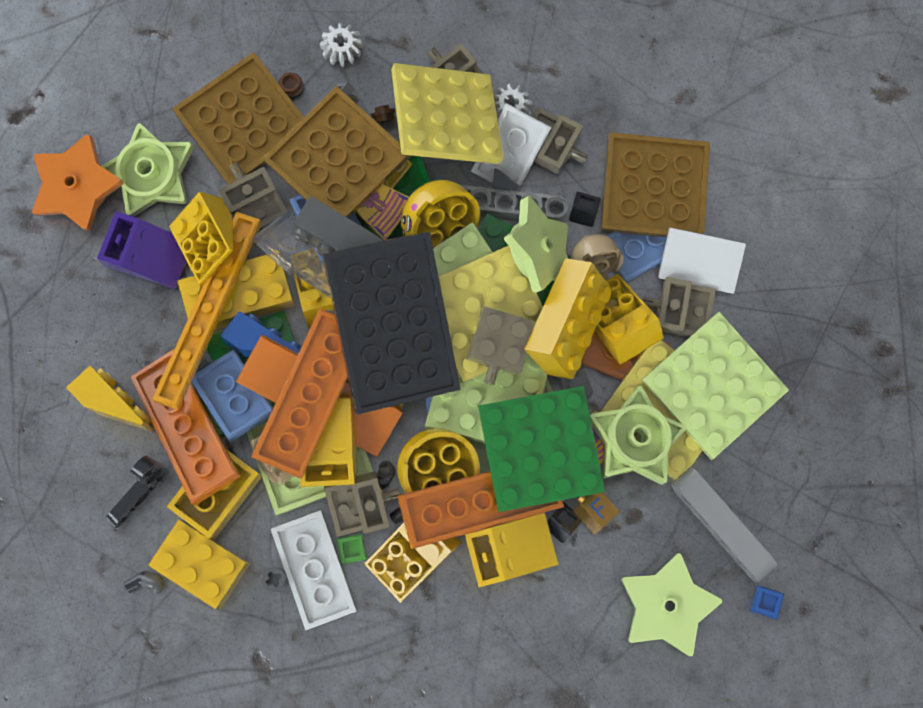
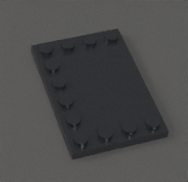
(391, 322)

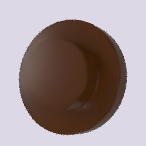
(291, 84)
(383, 114)

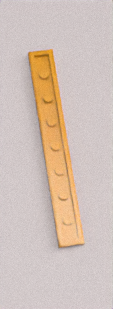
(205, 316)

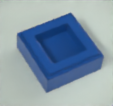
(767, 602)

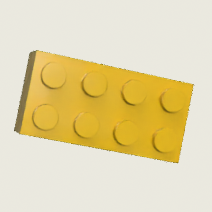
(259, 290)
(568, 319)

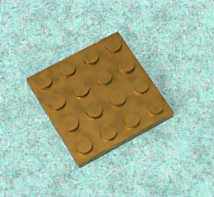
(239, 117)
(337, 154)
(655, 185)

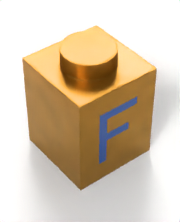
(595, 511)

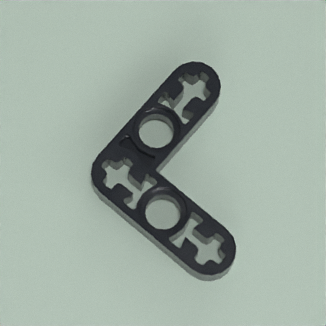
(148, 475)

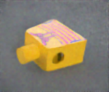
(383, 211)

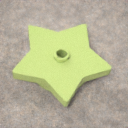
(164, 180)
(537, 245)
(654, 435)
(649, 597)

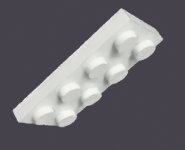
(313, 570)

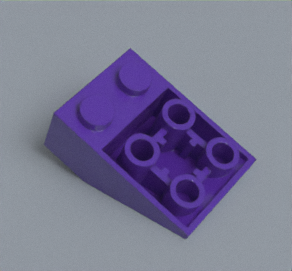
(142, 251)

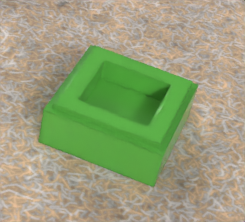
(351, 549)

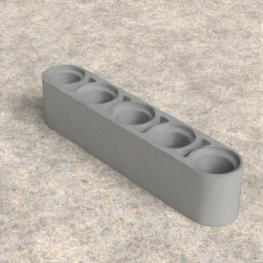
(495, 196)
(724, 525)

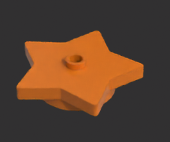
(74, 183)

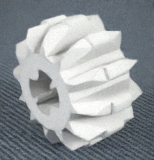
(340, 35)
(513, 97)

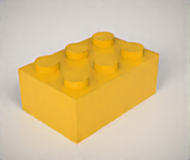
(217, 510)
(199, 564)

